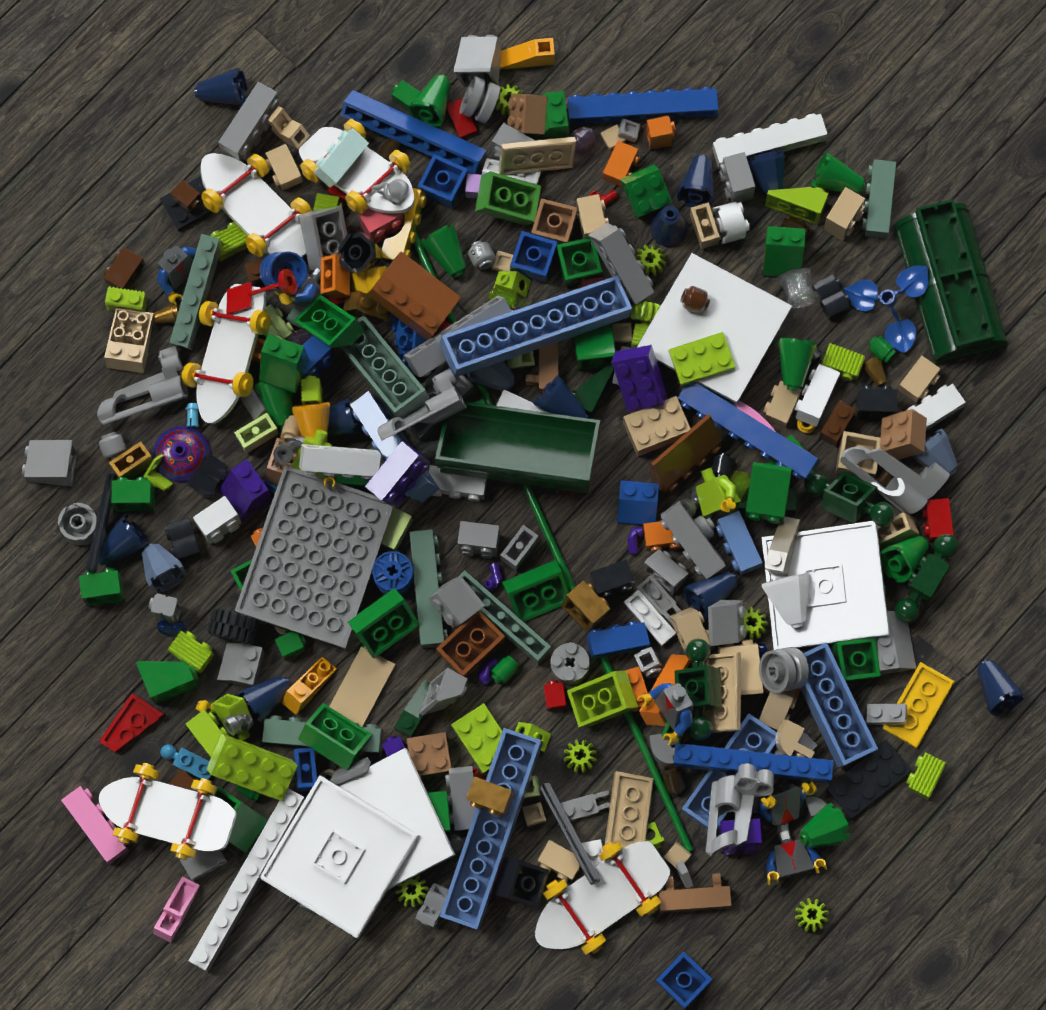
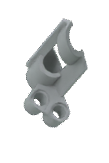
(163, 388)
(435, 410)

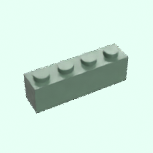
(880, 198)

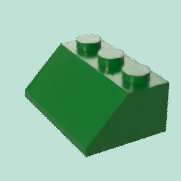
(329, 323)
(536, 591)
(334, 736)

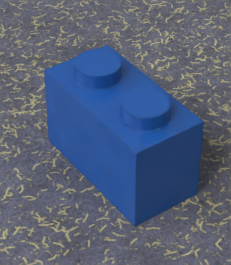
(306, 769)

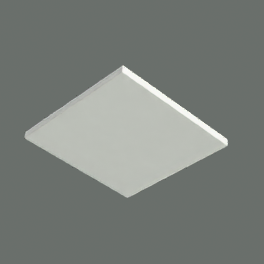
(736, 308)
(843, 589)
(399, 793)
(339, 856)

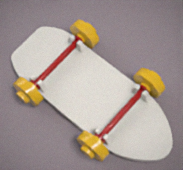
(365, 171)
(253, 204)
(227, 357)
(168, 812)
(586, 910)

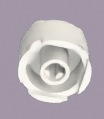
(730, 222)

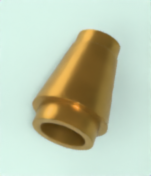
(166, 314)
(875, 370)

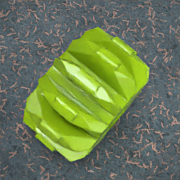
(505, 94)
(655, 255)
(644, 311)
(759, 623)
(576, 750)
(419, 889)
(818, 917)

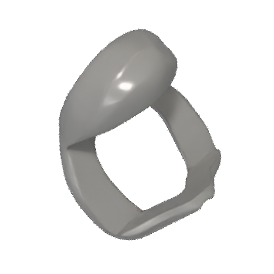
(394, 191)

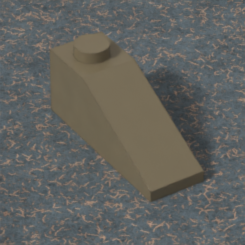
(782, 546)

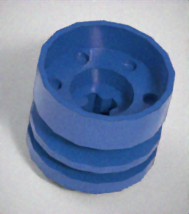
(283, 260)
(401, 581)

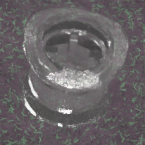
(798, 288)

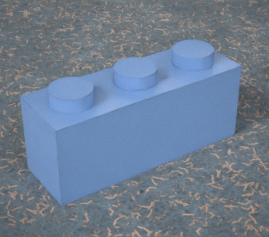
(738, 543)

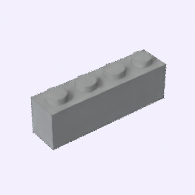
(692, 539)

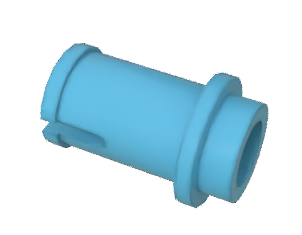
(192, 415)

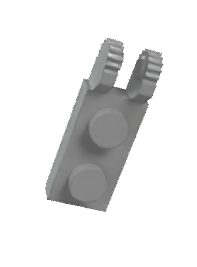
(658, 597)
(585, 806)

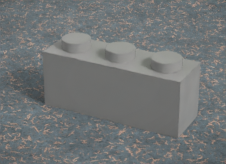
(460, 782)

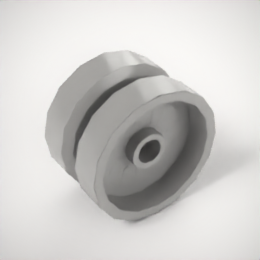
(479, 99)
(783, 670)

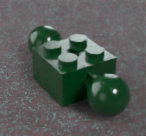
(849, 498)
(929, 576)
(701, 686)

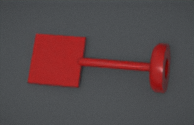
(240, 297)

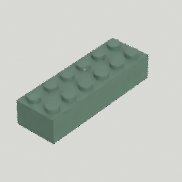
(385, 372)

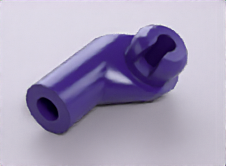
(632, 539)
(495, 579)
(484, 670)

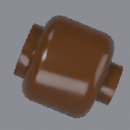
(695, 299)

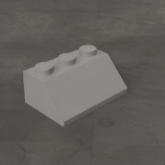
(322, 233)
(895, 650)

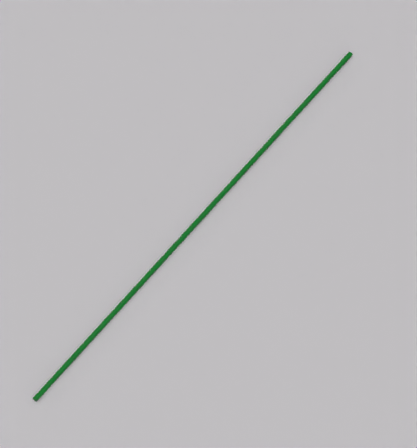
(570, 584)

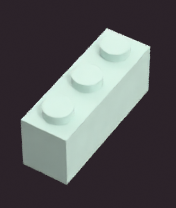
(340, 157)

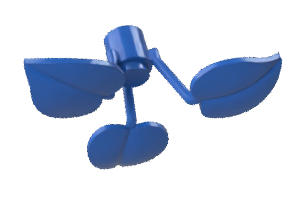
(863, 297)

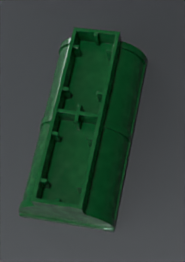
(959, 300)
(519, 446)

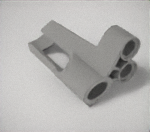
(907, 489)
(738, 796)

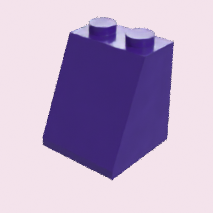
(245, 490)

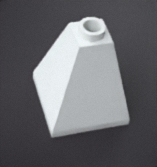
(789, 597)

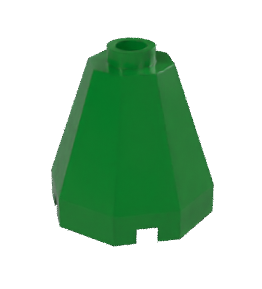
(825, 828)

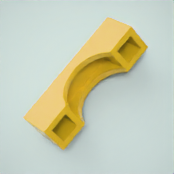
(407, 235)

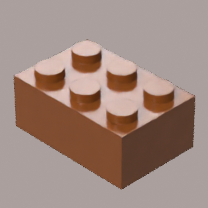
(470, 644)

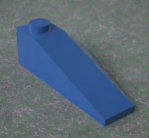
(406, 339)

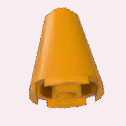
(311, 418)

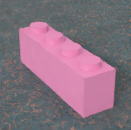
(94, 824)

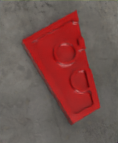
(129, 723)

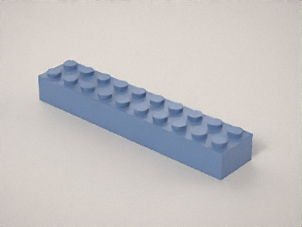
(535, 326)
(489, 833)

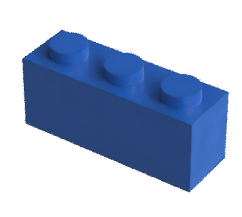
(617, 640)

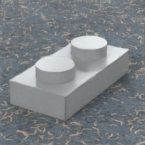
(886, 714)

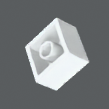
(217, 520)

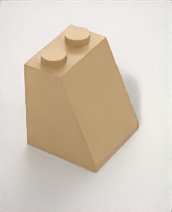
(750, 660)

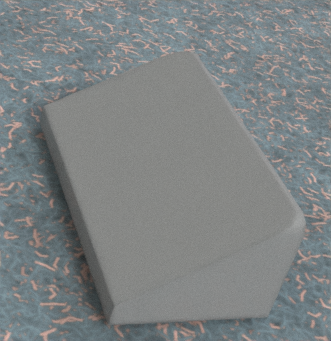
(253, 405)

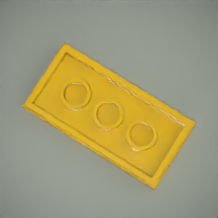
(923, 699)

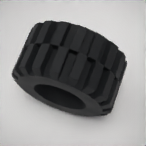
(233, 626)

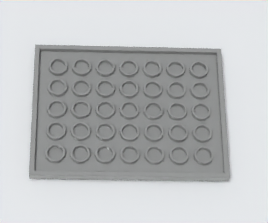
(314, 557)

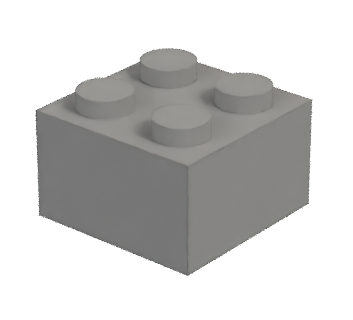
(737, 178)
(478, 539)

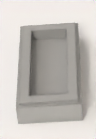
(357, 768)

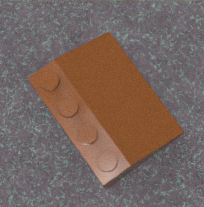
(414, 295)
(686, 455)

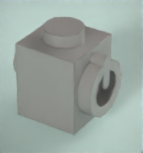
(649, 663)

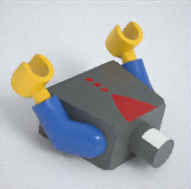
(175, 269)
(306, 293)
(675, 707)
(784, 804)
(791, 859)

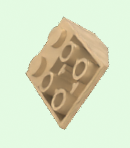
(129, 340)

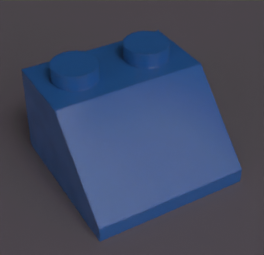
(637, 502)

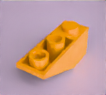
(529, 54)
(308, 685)

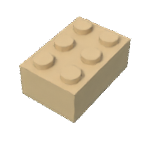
(656, 426)

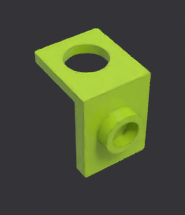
(511, 280)
(156, 478)
(535, 732)
(658, 840)

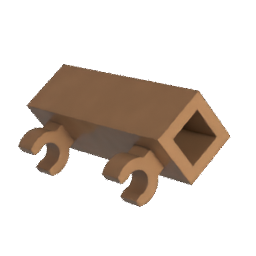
(547, 367)
(694, 899)

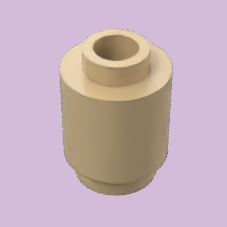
(289, 429)

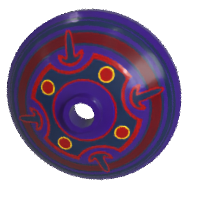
(180, 466)

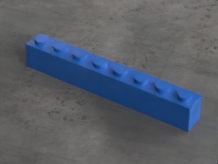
(642, 106)
(412, 131)
(749, 429)
(729, 760)

